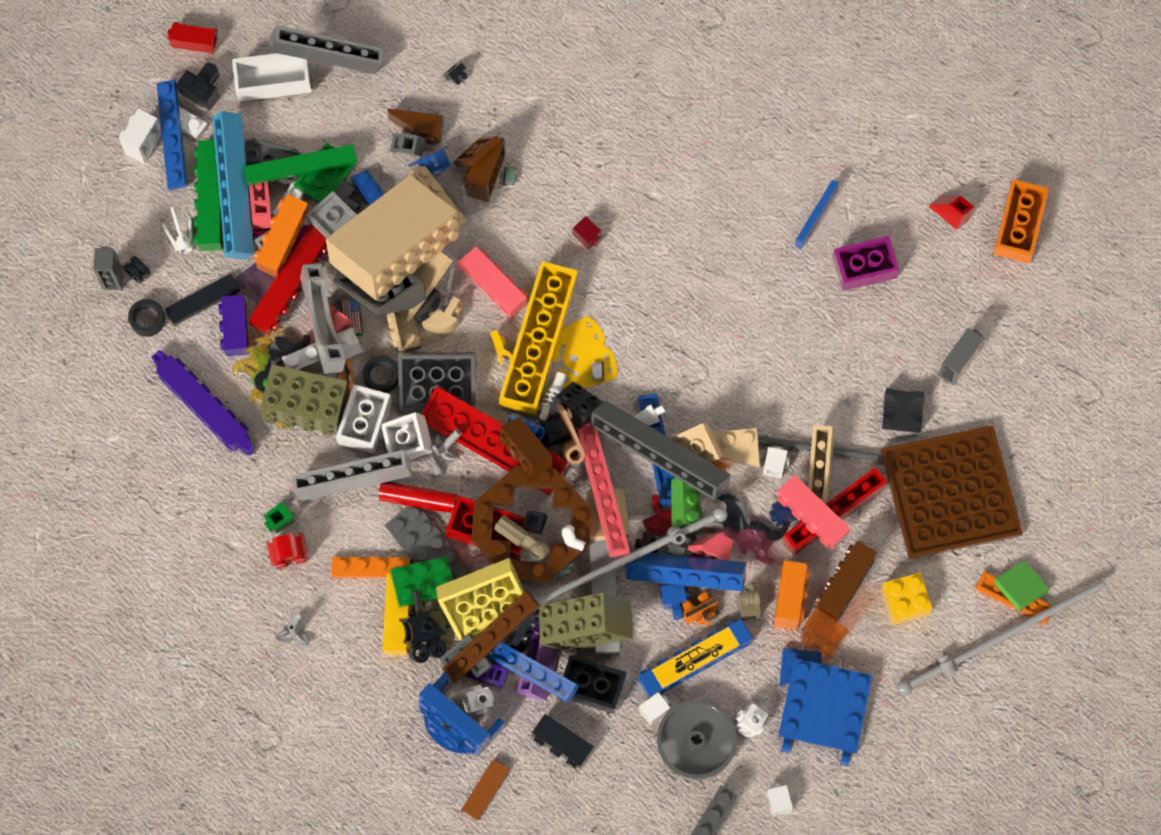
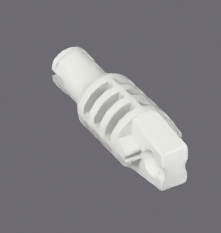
(551, 392)

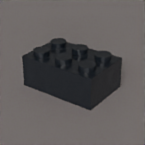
(598, 684)

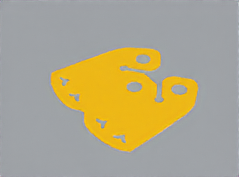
(581, 342)

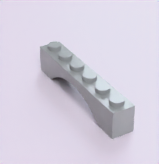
(327, 341)

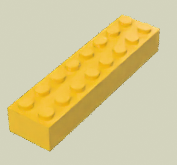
(538, 338)

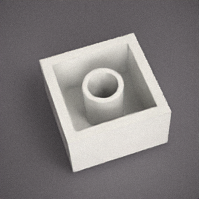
(140, 135)
(408, 434)

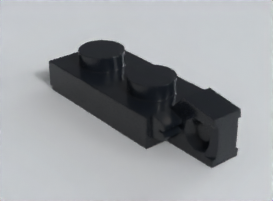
(523, 633)

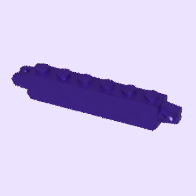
(202, 404)

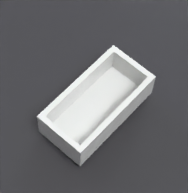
(270, 76)

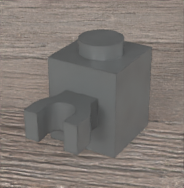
(680, 549)

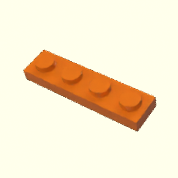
(365, 566)

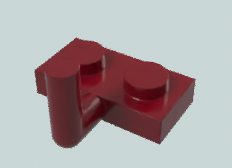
(661, 521)

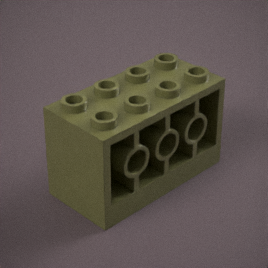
(585, 622)

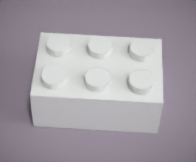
(363, 419)

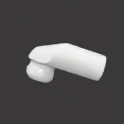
(570, 538)

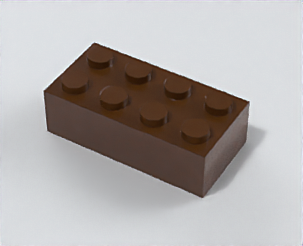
(847, 580)

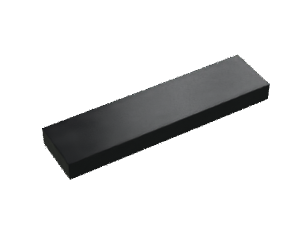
(202, 299)

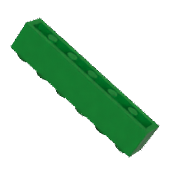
(208, 201)

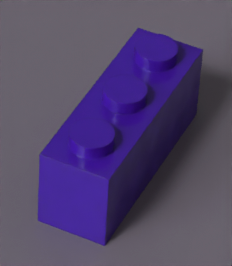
(233, 325)

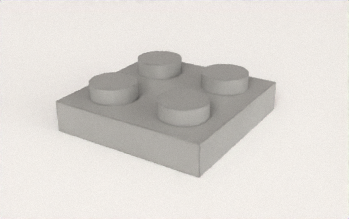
(330, 215)

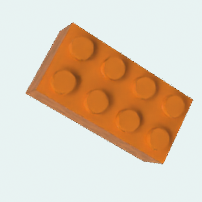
(1021, 221)
(282, 236)

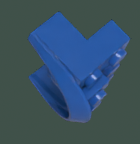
(440, 709)

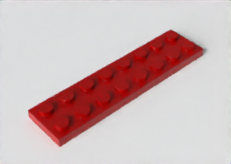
(479, 431)

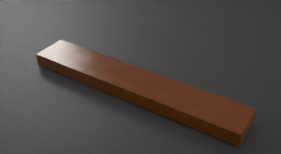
(491, 637)

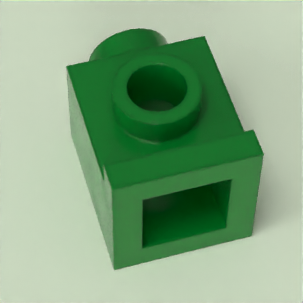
(278, 512)

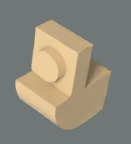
(444, 322)

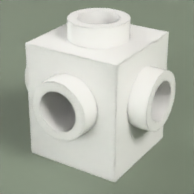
(477, 699)
(751, 720)

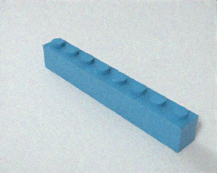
(233, 185)

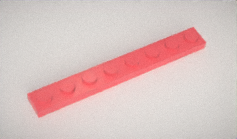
(603, 491)

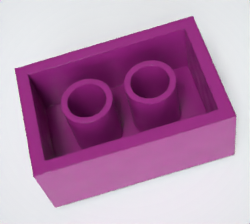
(865, 263)

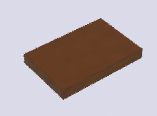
(476, 151)

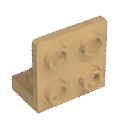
(403, 333)

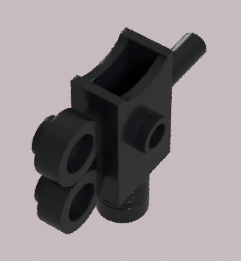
(425, 627)

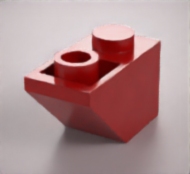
(953, 209)

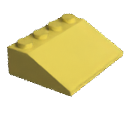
(479, 597)

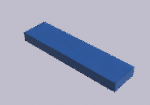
(816, 214)

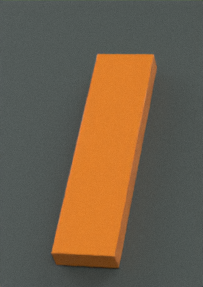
(987, 586)

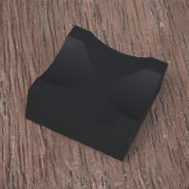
(578, 401)
(903, 410)

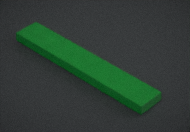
(300, 165)

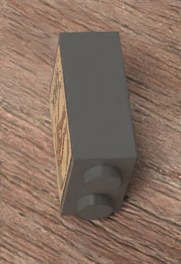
(961, 356)

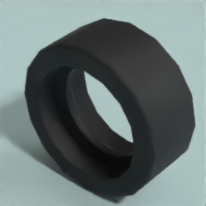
(143, 304)
(381, 360)

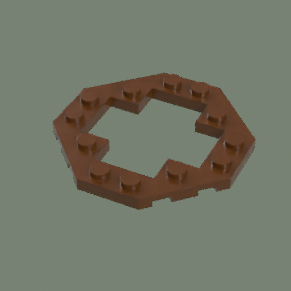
(503, 494)

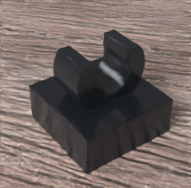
(454, 72)
(535, 522)
(647, 538)

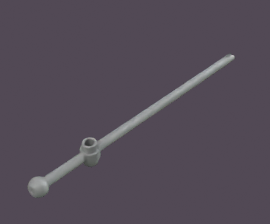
(675, 535)
(948, 664)

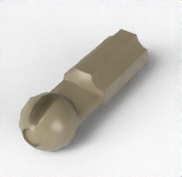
(513, 532)

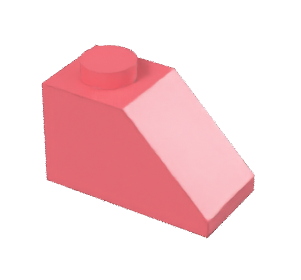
(713, 546)

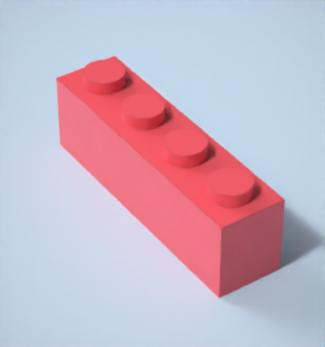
(494, 282)
(813, 512)

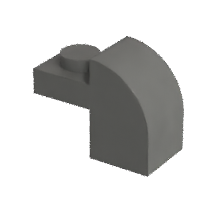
(408, 144)

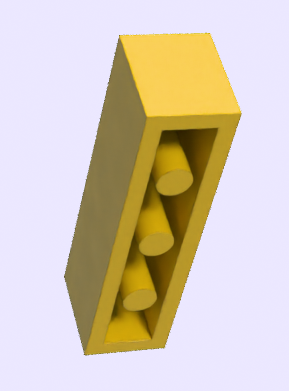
(393, 629)

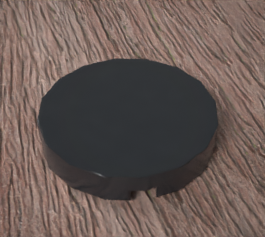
(430, 304)

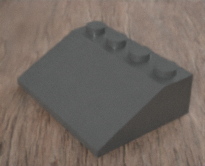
(399, 298)
(423, 371)

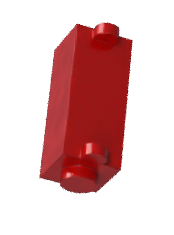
(192, 38)

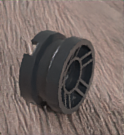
(136, 269)

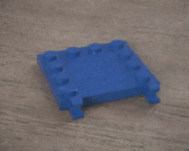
(825, 707)

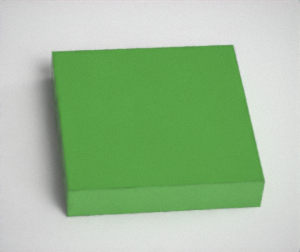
(1021, 585)

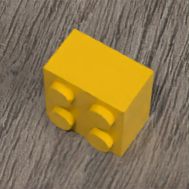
(906, 598)

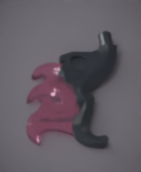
(748, 533)

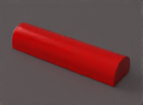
(417, 497)

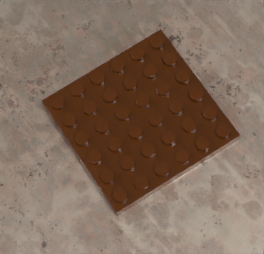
(951, 492)

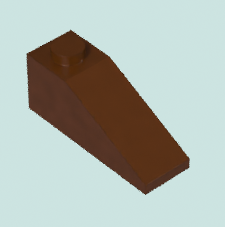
(420, 124)

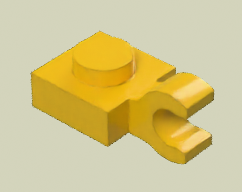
(499, 343)

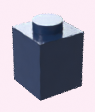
(780, 514)

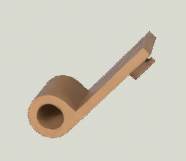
(572, 448)

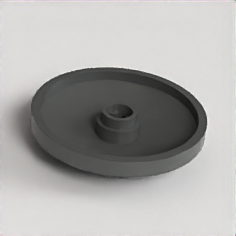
(696, 739)

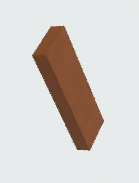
(485, 790)

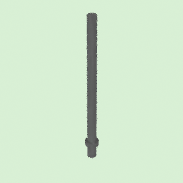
(765, 440)

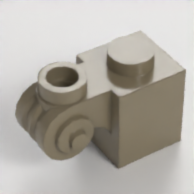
(749, 603)

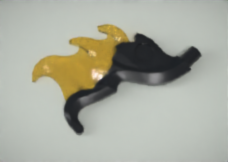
(264, 355)

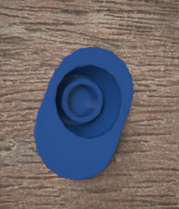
(435, 163)

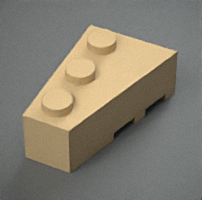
(739, 446)

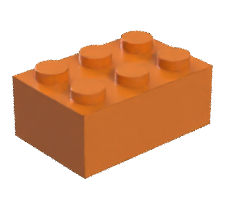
(791, 595)

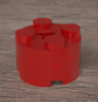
(287, 549)

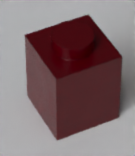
(587, 233)

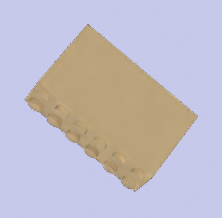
(393, 237)

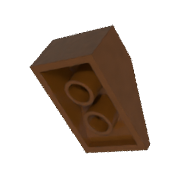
(483, 175)

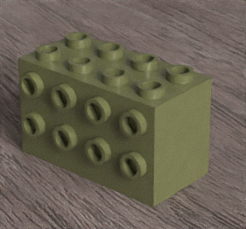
(304, 400)

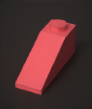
(260, 205)

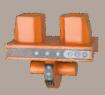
(701, 613)

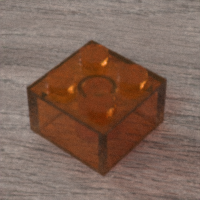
(824, 633)

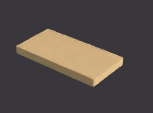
(429, 274)

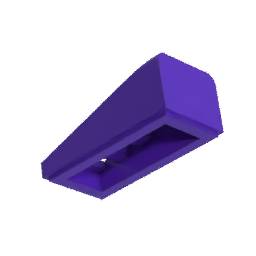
(498, 684)

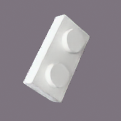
(191, 124)

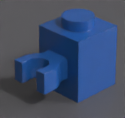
(673, 597)

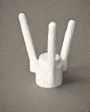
(183, 243)

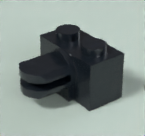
(200, 87)

